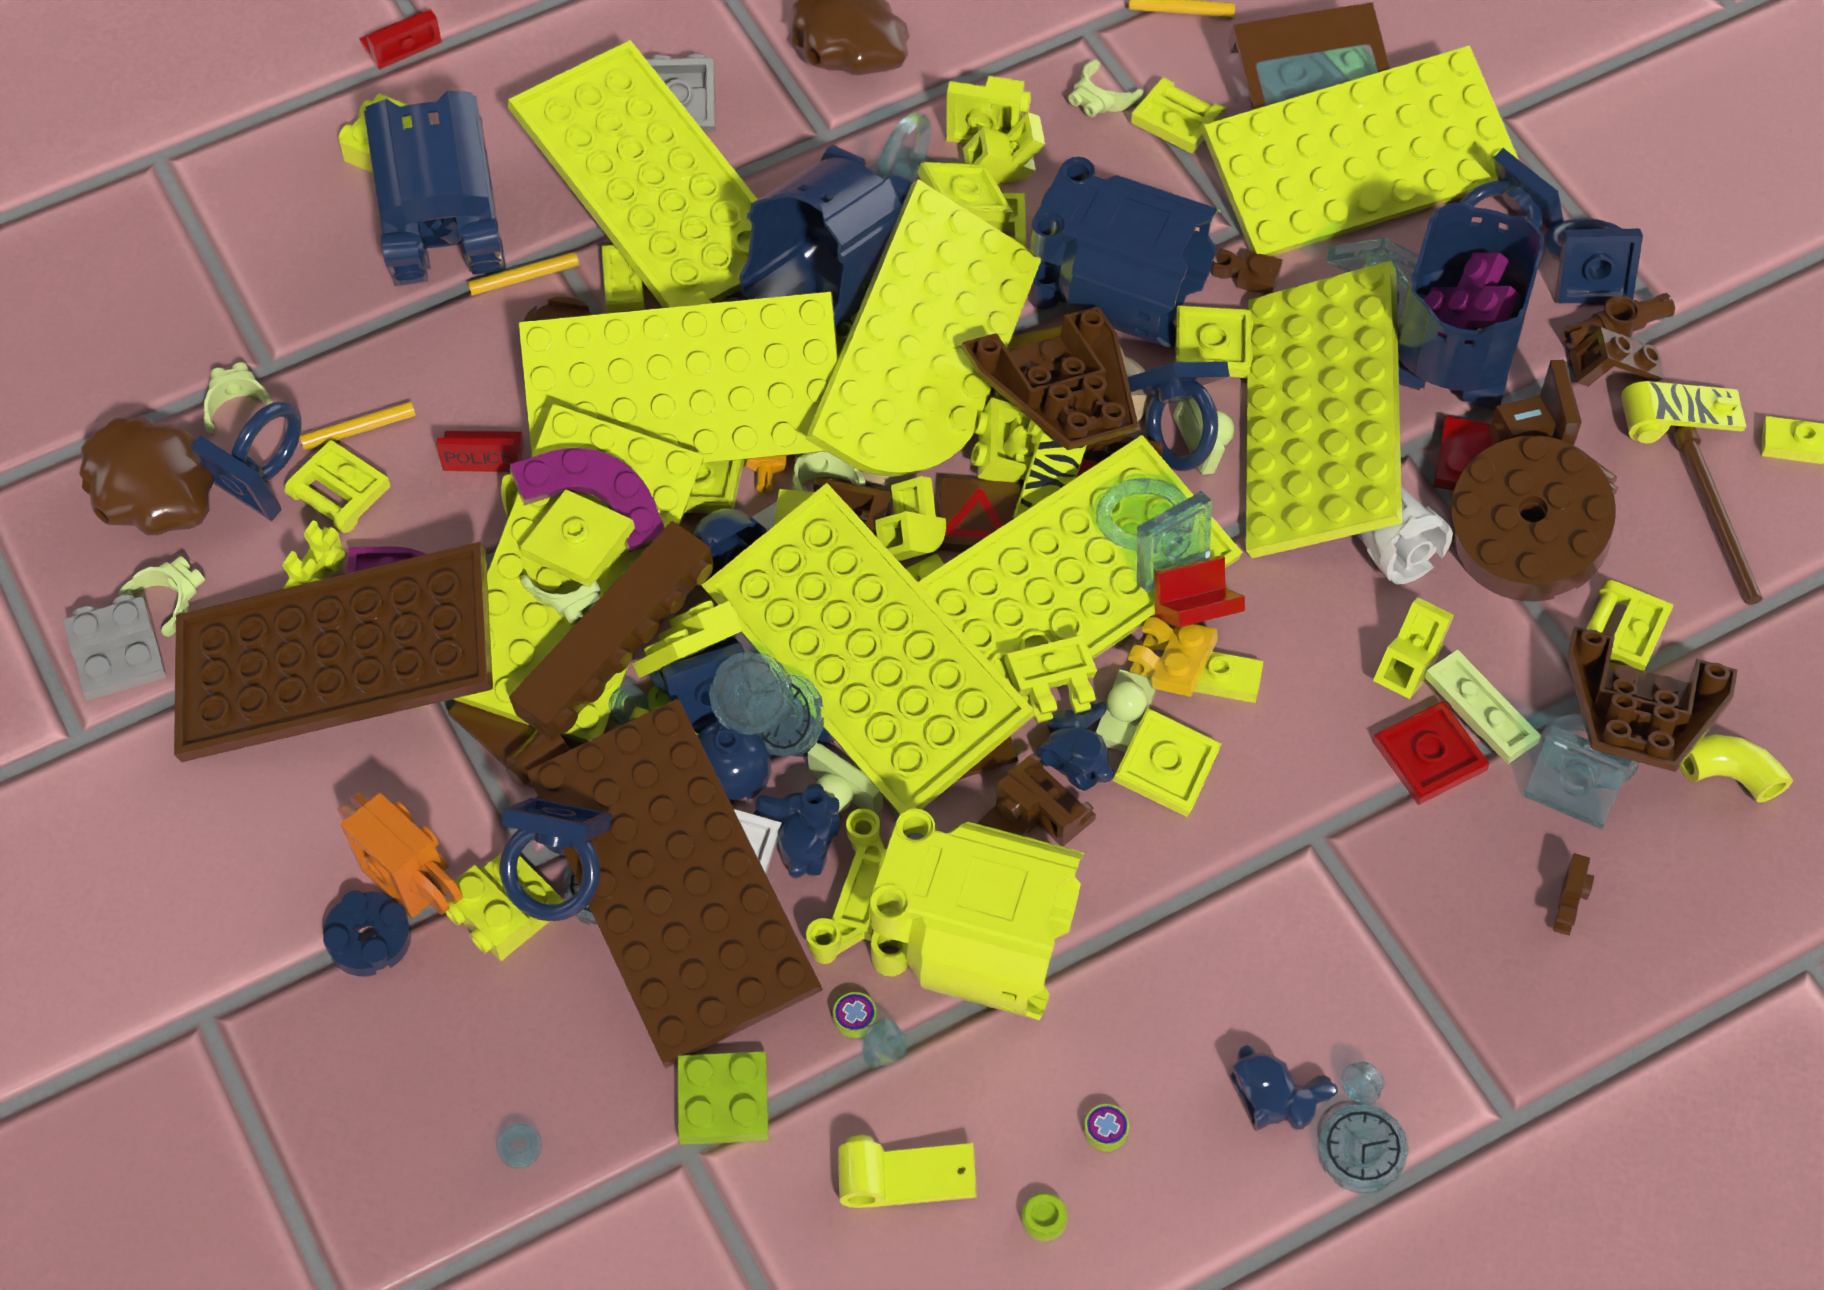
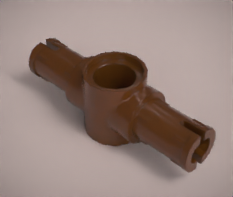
(1620, 316)

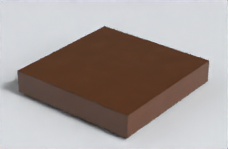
(1561, 401)

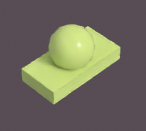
(1190, 424)
(1125, 709)
(843, 780)

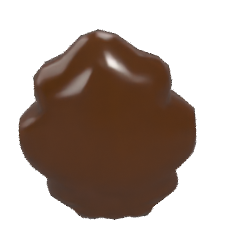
(849, 35)
(145, 476)

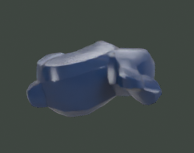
(1076, 749)
(801, 846)
(1271, 1091)

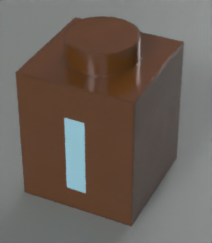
(1521, 418)

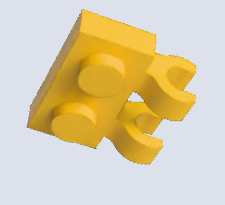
(1183, 657)

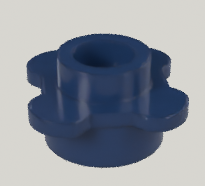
(814, 806)

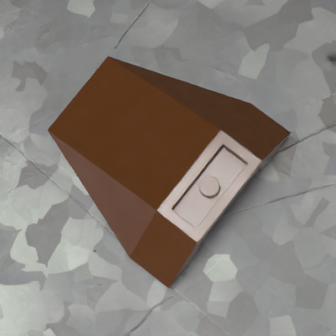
(1066, 383)
(1643, 712)

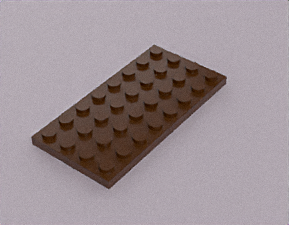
(332, 652)
(679, 885)

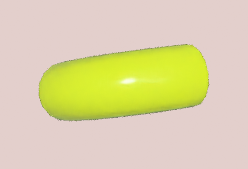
(1739, 760)

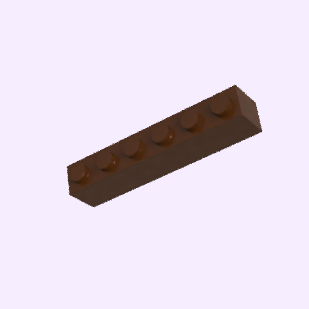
(612, 631)

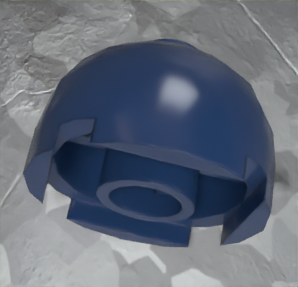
(727, 535)
(737, 759)

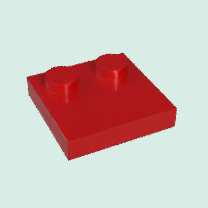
(1458, 447)

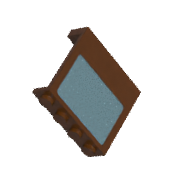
(1308, 52)

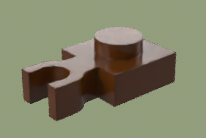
(1253, 273)
(1576, 885)

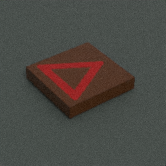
(974, 510)

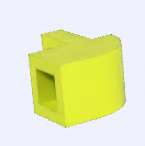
(1007, 155)
(914, 526)
(1414, 648)

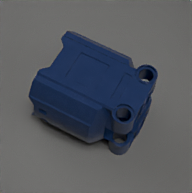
(431, 176)
(822, 232)
(1446, 248)
(1120, 250)

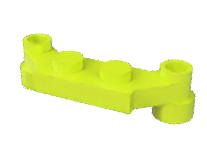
(852, 914)

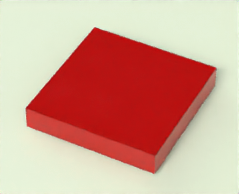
(1430, 752)

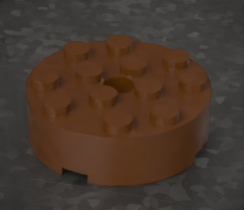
(1524, 480)

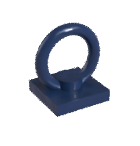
(1521, 190)
(1594, 260)
(1175, 384)
(239, 473)
(692, 680)
(553, 826)

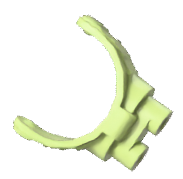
(1099, 100)
(228, 385)
(823, 464)
(168, 575)
(571, 605)

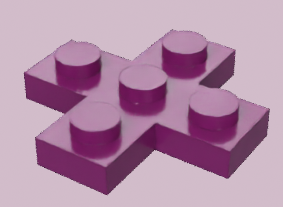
(1477, 298)

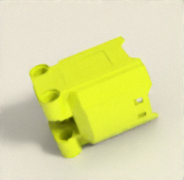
(973, 911)

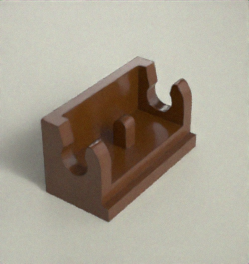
(1059, 810)

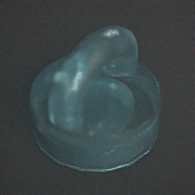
(883, 1043)

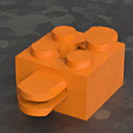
(398, 854)

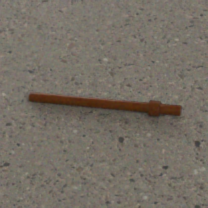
(1688, 442)

